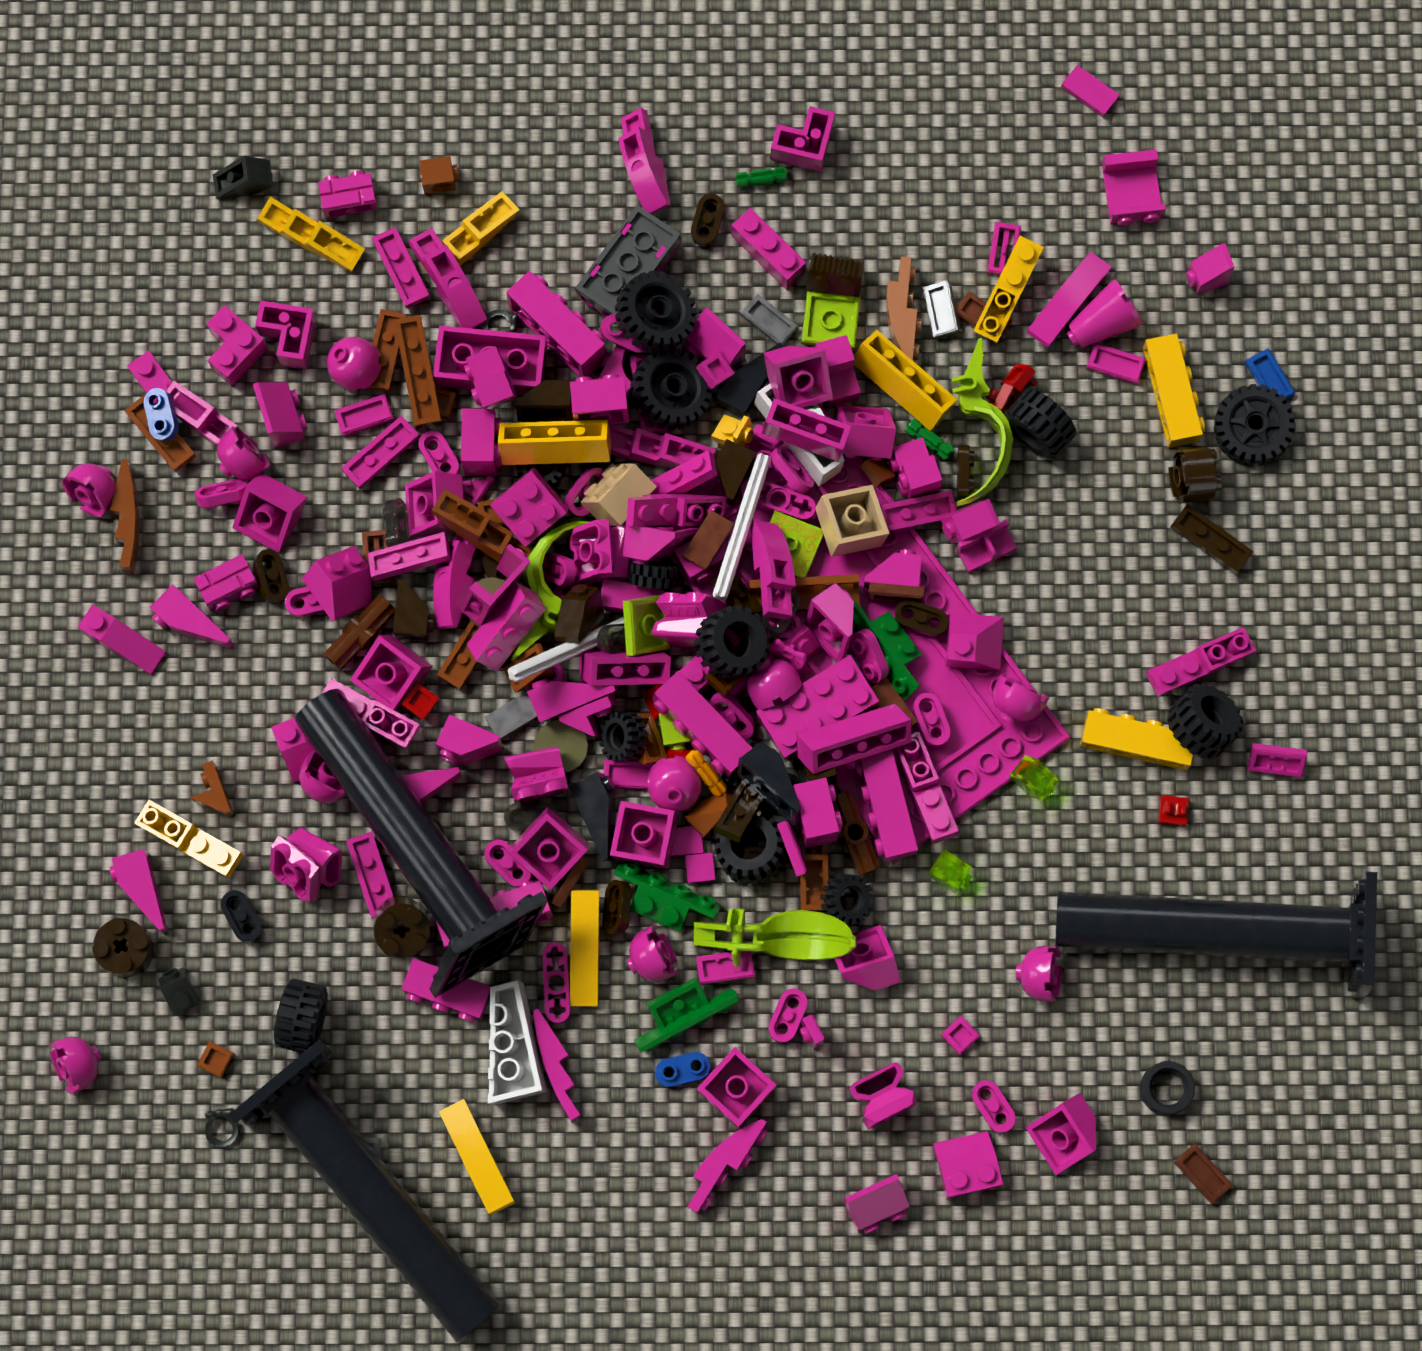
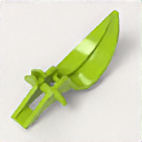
(971, 403)
(535, 581)
(783, 935)

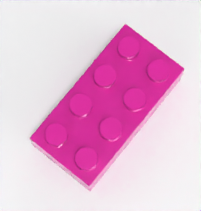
(565, 330)
(521, 353)
(822, 700)

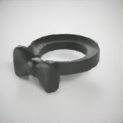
(514, 319)
(211, 1115)

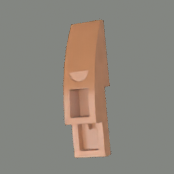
(901, 318)

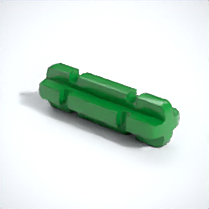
(761, 177)
(931, 440)

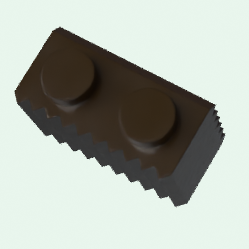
(835, 275)

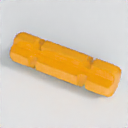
(706, 772)

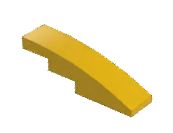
(480, 227)
(310, 234)
(584, 948)
(477, 1157)

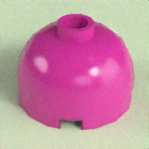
(353, 363)
(240, 455)
(91, 486)
(771, 681)
(1017, 700)
(318, 780)
(674, 784)
(652, 956)
(1040, 973)
(75, 1062)

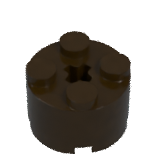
(1194, 474)
(415, 933)
(118, 962)

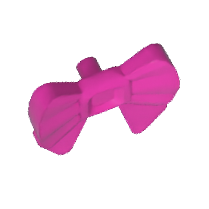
(796, 658)

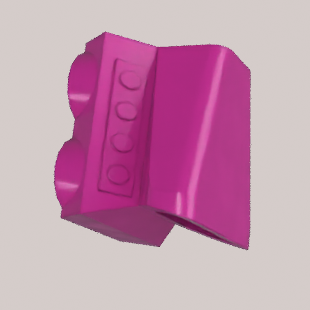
(599, 552)
(683, 616)
(537, 775)
(305, 863)
(882, 1096)

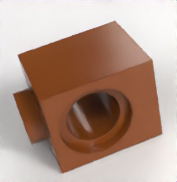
(438, 175)

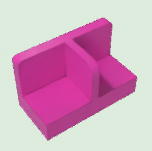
(986, 547)

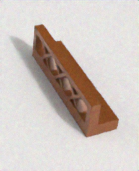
(417, 371)
(812, 586)

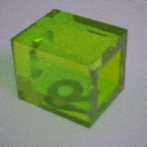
(1034, 778)
(950, 872)

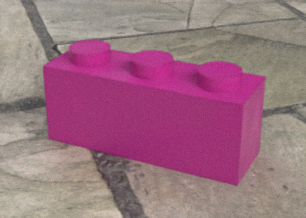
(768, 248)
(806, 429)
(506, 626)
(618, 669)
(467, 998)

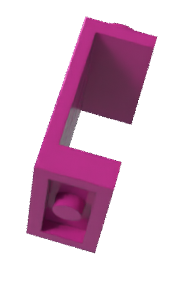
(1132, 187)
(479, 602)

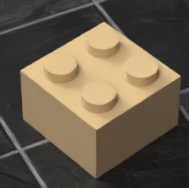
(611, 494)
(852, 520)

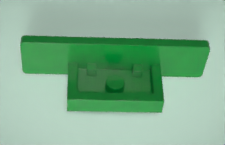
(896, 648)
(664, 900)
(680, 1010)

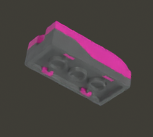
(637, 247)

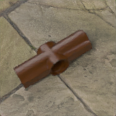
(360, 632)
(860, 850)

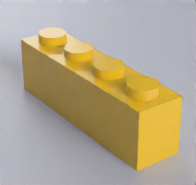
(904, 380)
(1173, 390)
(554, 442)
(1133, 739)

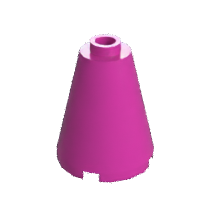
(1104, 317)

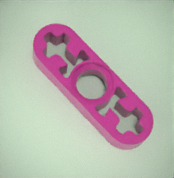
(799, 500)
(562, 962)

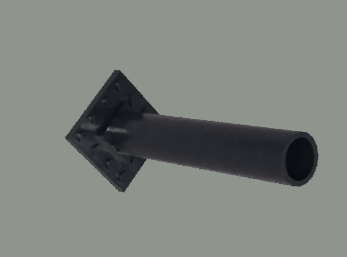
(416, 844)
(1228, 928)
(370, 1192)

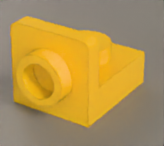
(734, 430)

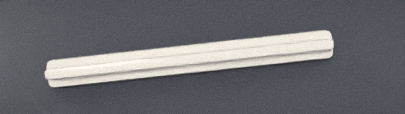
(741, 527)
(555, 655)

